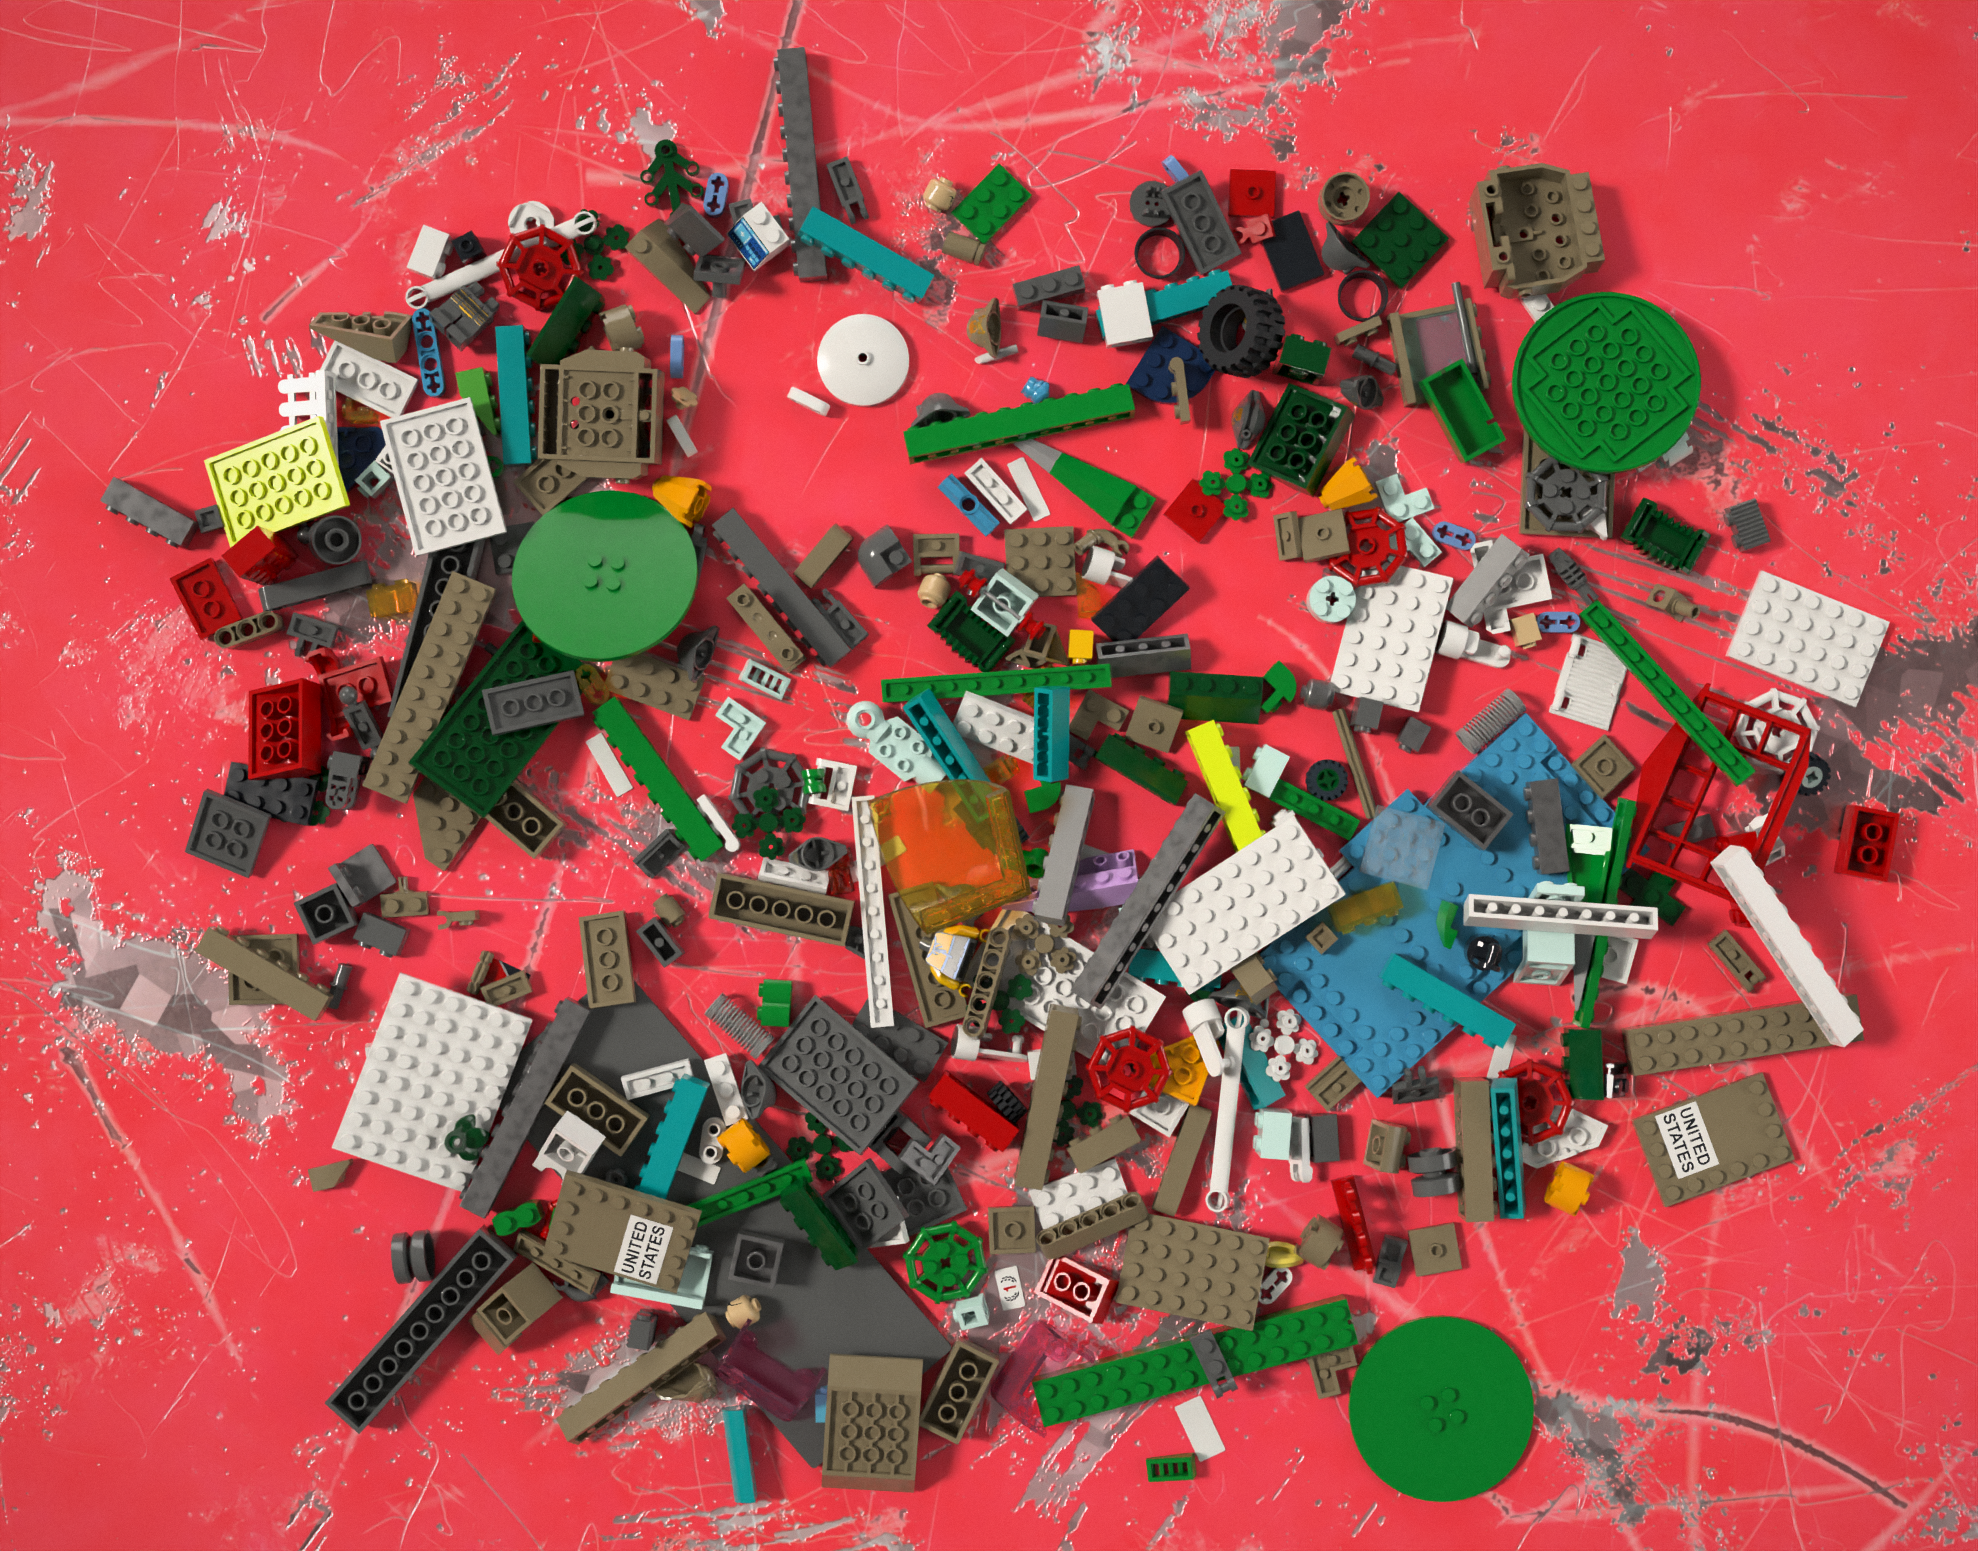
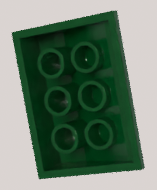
(1301, 439)

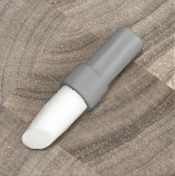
(1003, 352)

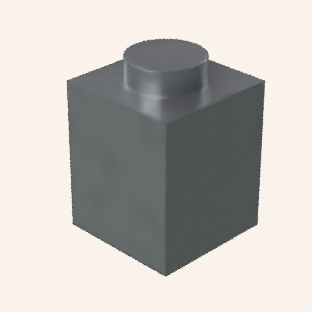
(1412, 735)

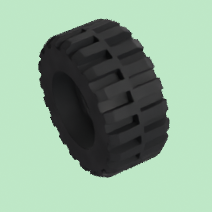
(1261, 337)

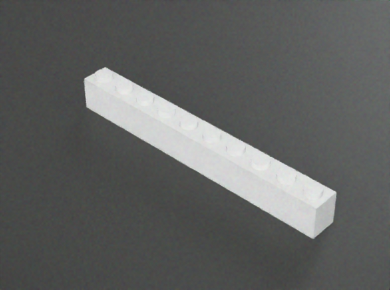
(1787, 945)

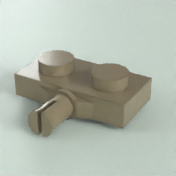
(404, 901)

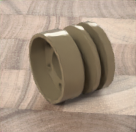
(1348, 186)

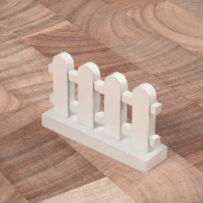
(322, 401)

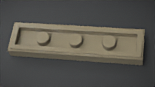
(575, 1274)

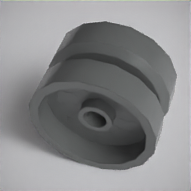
(413, 1256)

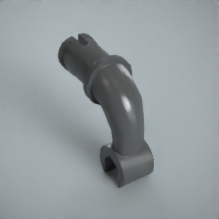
(579, 1295)

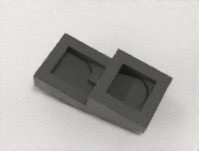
(1389, 1261)

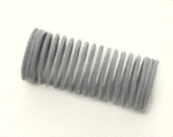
(1477, 737)
(753, 1041)

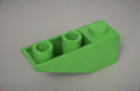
(476, 385)

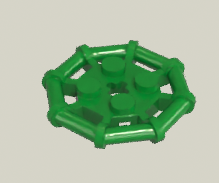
(949, 1274)

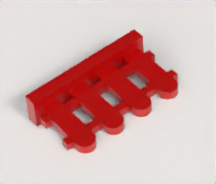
(1353, 1223)

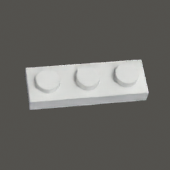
(995, 491)
(793, 876)
(655, 1079)
(726, 1088)

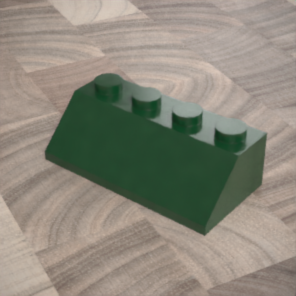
(567, 324)
(1216, 696)
(1140, 769)
(819, 1224)

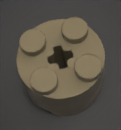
(621, 328)
(1319, 1241)

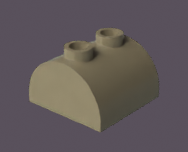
(1386, 1146)

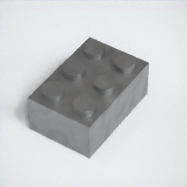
(1469, 810)

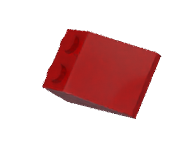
(1078, 1288)

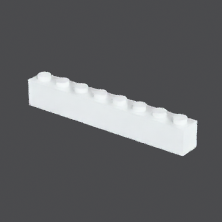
(1560, 916)

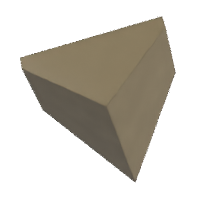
(1047, 647)

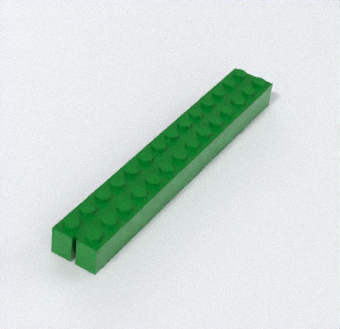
(1175, 1366)

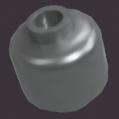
(1317, 694)

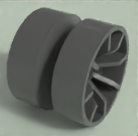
(334, 539)
(1433, 1166)

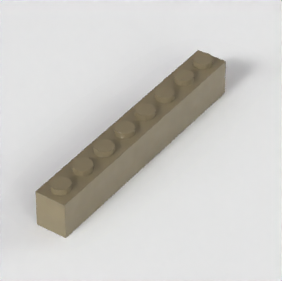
(1046, 1097)
(640, 1378)

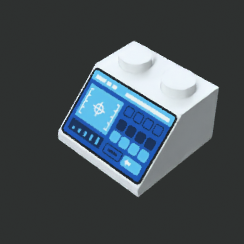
(758, 236)

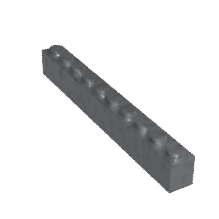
(800, 156)
(1147, 901)
(526, 1107)

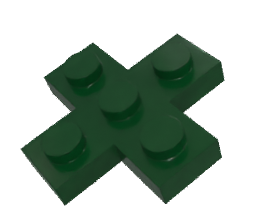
(1652, 893)

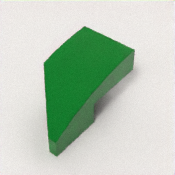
(1444, 921)

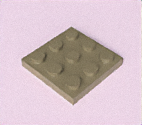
(1042, 559)
(280, 947)

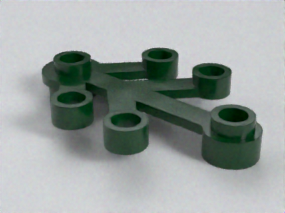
(670, 177)

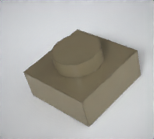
(1321, 937)

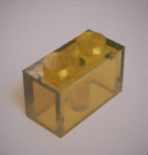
(392, 599)

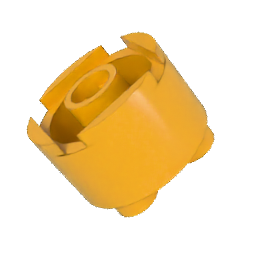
(744, 1145)
(1568, 1188)

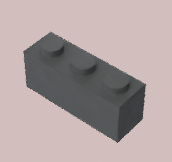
(1048, 287)

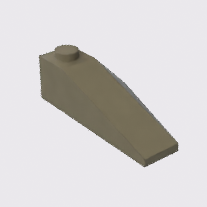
(668, 264)
(375, 336)

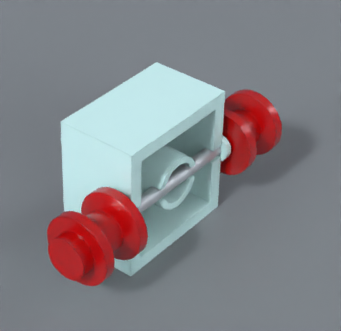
(1004, 602)

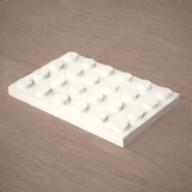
(443, 476)
(1392, 638)
(1807, 639)

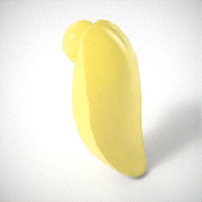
(1282, 1255)

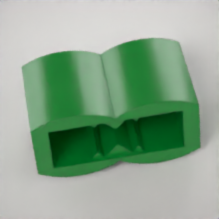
(775, 1002)
(523, 1216)

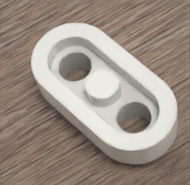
(709, 1140)

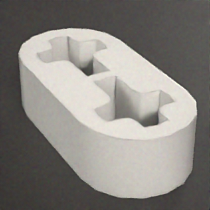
(808, 401)
(682, 435)
(1278, 1288)

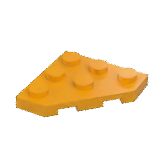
(1188, 1071)

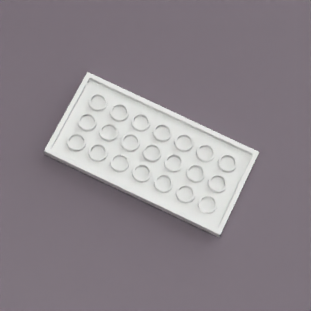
(1244, 904)
(1128, 1004)

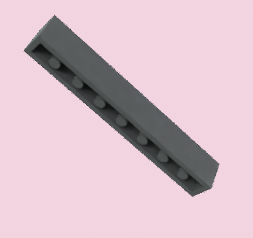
(782, 589)

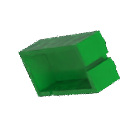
(1461, 411)

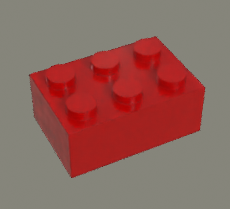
(1866, 843)

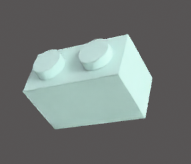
(1265, 770)

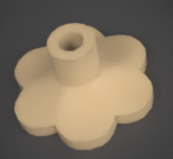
(683, 398)

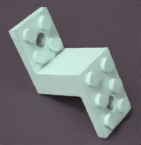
(1548, 954)

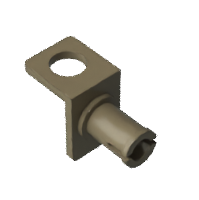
(1673, 603)

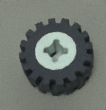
(1818, 775)

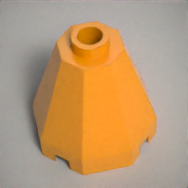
(1347, 487)
(682, 497)

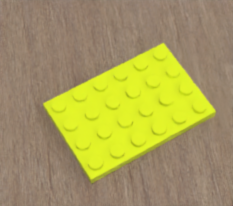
(277, 480)

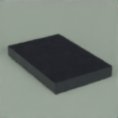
(1292, 252)

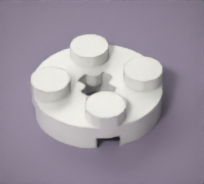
(528, 212)

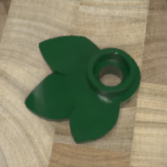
(469, 1136)

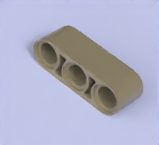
(823, 555)
(238, 634)

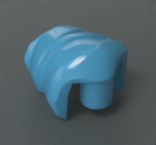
(1036, 390)

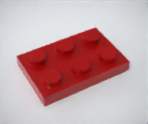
(206, 598)

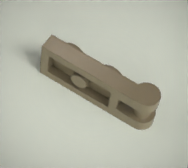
(1179, 389)
(1736, 960)

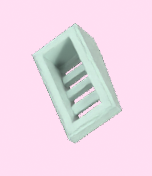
(747, 669)

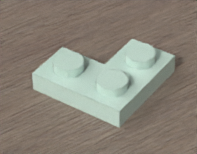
(1400, 505)
(1417, 543)
(745, 725)

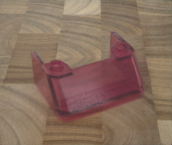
(1034, 1346)
(764, 1378)

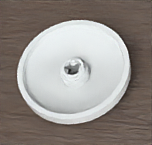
(868, 381)

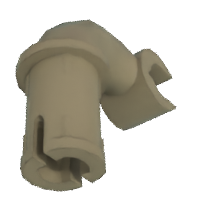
(1095, 537)

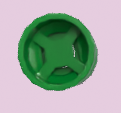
(813, 781)

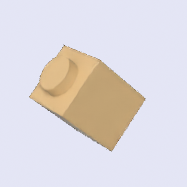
(1525, 631)

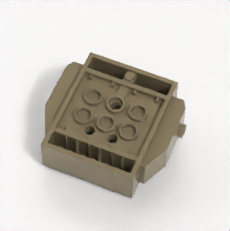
(1525, 202)
(602, 383)

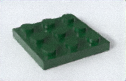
(1399, 240)

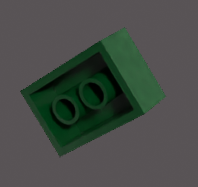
(1302, 359)

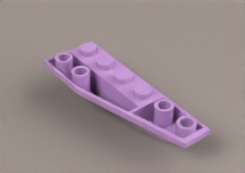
(1099, 883)

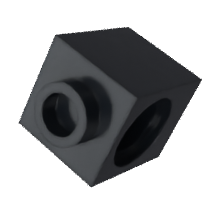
(469, 248)

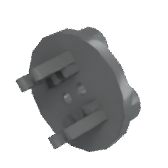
(1149, 214)

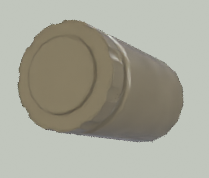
(964, 248)

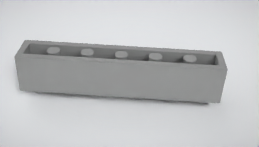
(1064, 855)

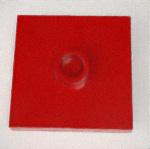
(1251, 193)
(1195, 511)

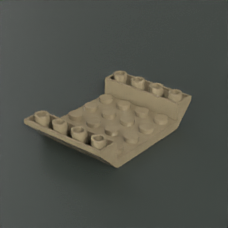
(872, 1423)

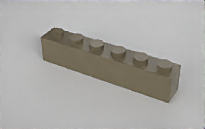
(264, 973)

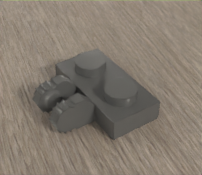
(311, 630)
(1415, 1090)

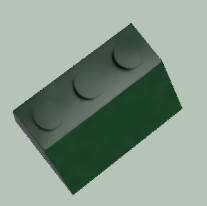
(1583, 1062)

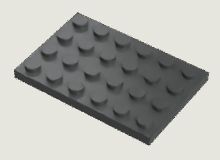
(838, 1075)

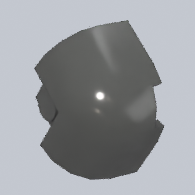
(882, 556)

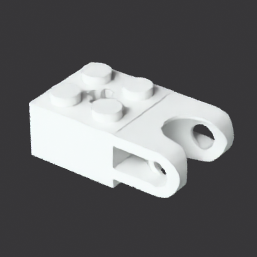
(569, 1146)

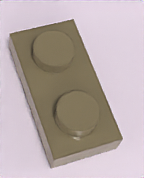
(1365, 328)
(1287, 536)
(507, 988)

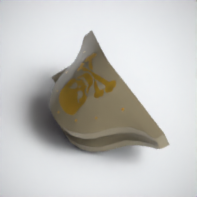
(985, 327)

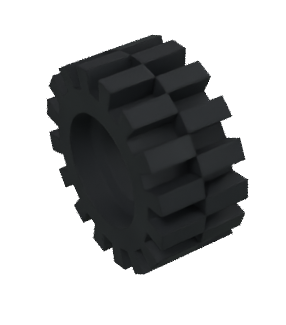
(1007, 1102)

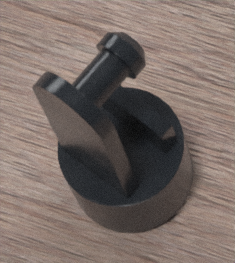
(1483, 952)

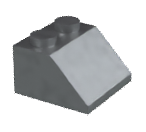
(693, 230)

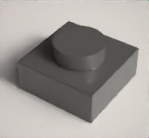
(209, 519)

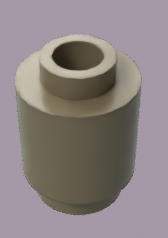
(669, 910)

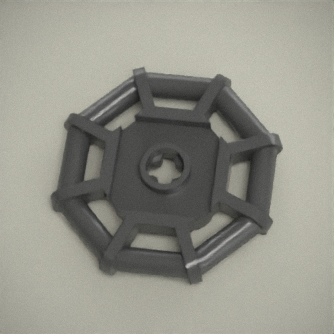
(1564, 506)
(765, 776)

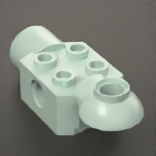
(895, 744)

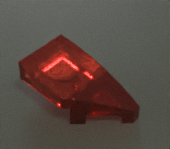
(840, 875)

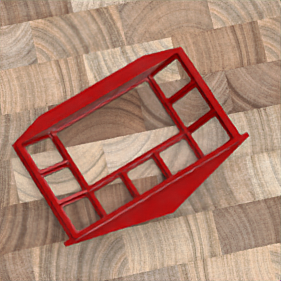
(1660, 771)

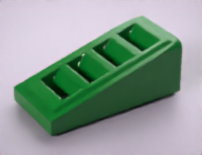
(1171, 1459)

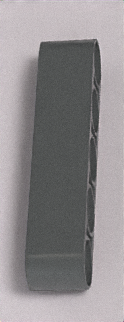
(315, 586)

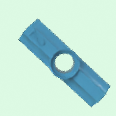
(957, 494)

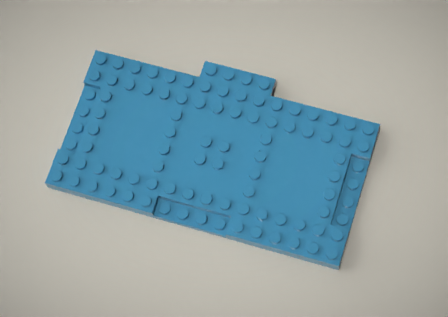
(1341, 990)

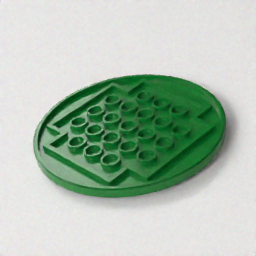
(1606, 382)
(605, 576)
(1440, 1408)

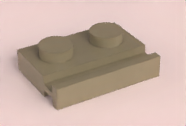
(1332, 1083)

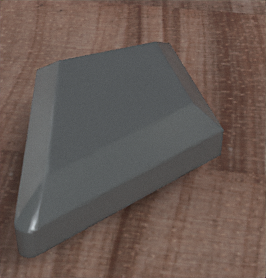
(855, 941)

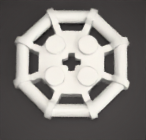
(1787, 740)

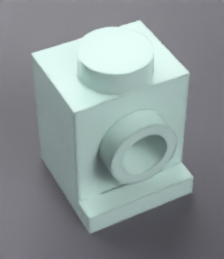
(374, 471)
(971, 1312)

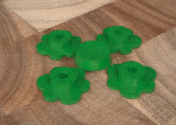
(1235, 484)

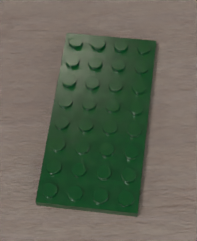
(461, 750)

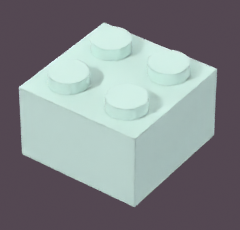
(1273, 1133)

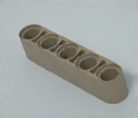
(986, 971)
(1181, 1160)
(1092, 1225)

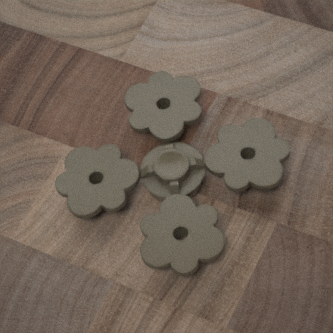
(1043, 944)

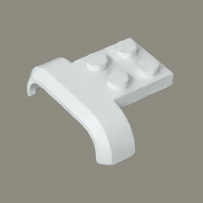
(1527, 587)

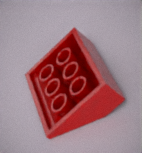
(284, 730)

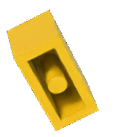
(1080, 646)

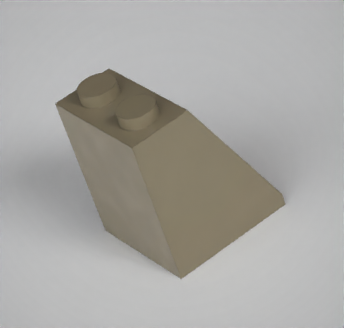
(519, 1303)

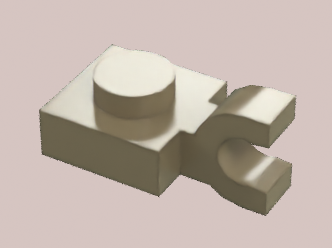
(463, 917)

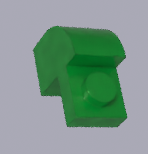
(1282, 683)
(1042, 797)

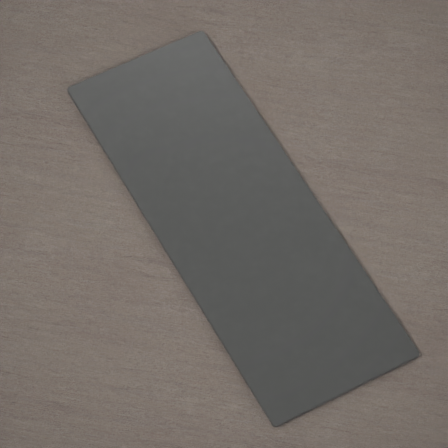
(812, 1304)

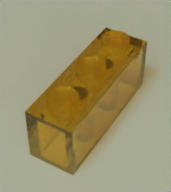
(1365, 907)

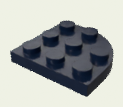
(1152, 374)

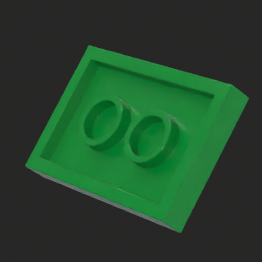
(991, 204)

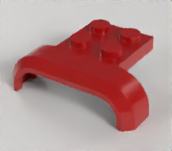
(367, 677)

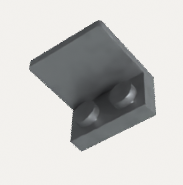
(362, 875)

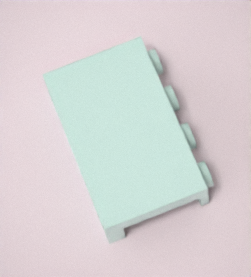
(691, 1288)

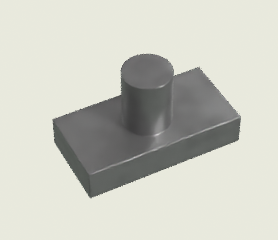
(1701, 829)

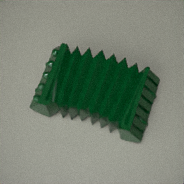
(1664, 539)
(970, 634)

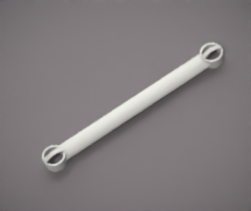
(487, 266)
(1227, 1110)

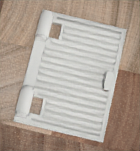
(1589, 683)

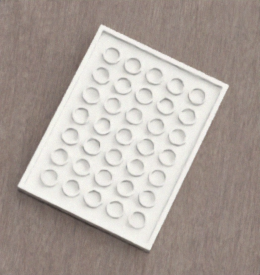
(425, 1070)

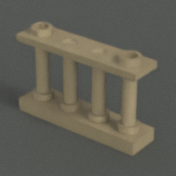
(766, 628)

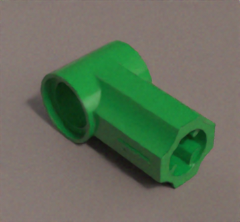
(1034, 862)

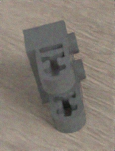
(347, 772)
(898, 1121)

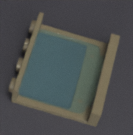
(1429, 342)

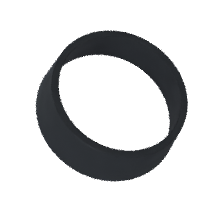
(1162, 232)
(1374, 278)

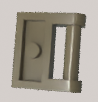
(935, 547)

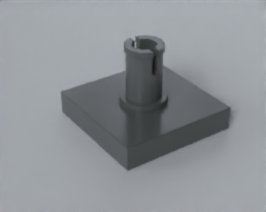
(720, 271)

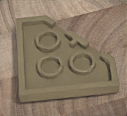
(442, 823)

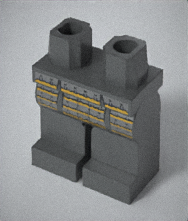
(464, 315)

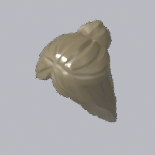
(692, 1384)

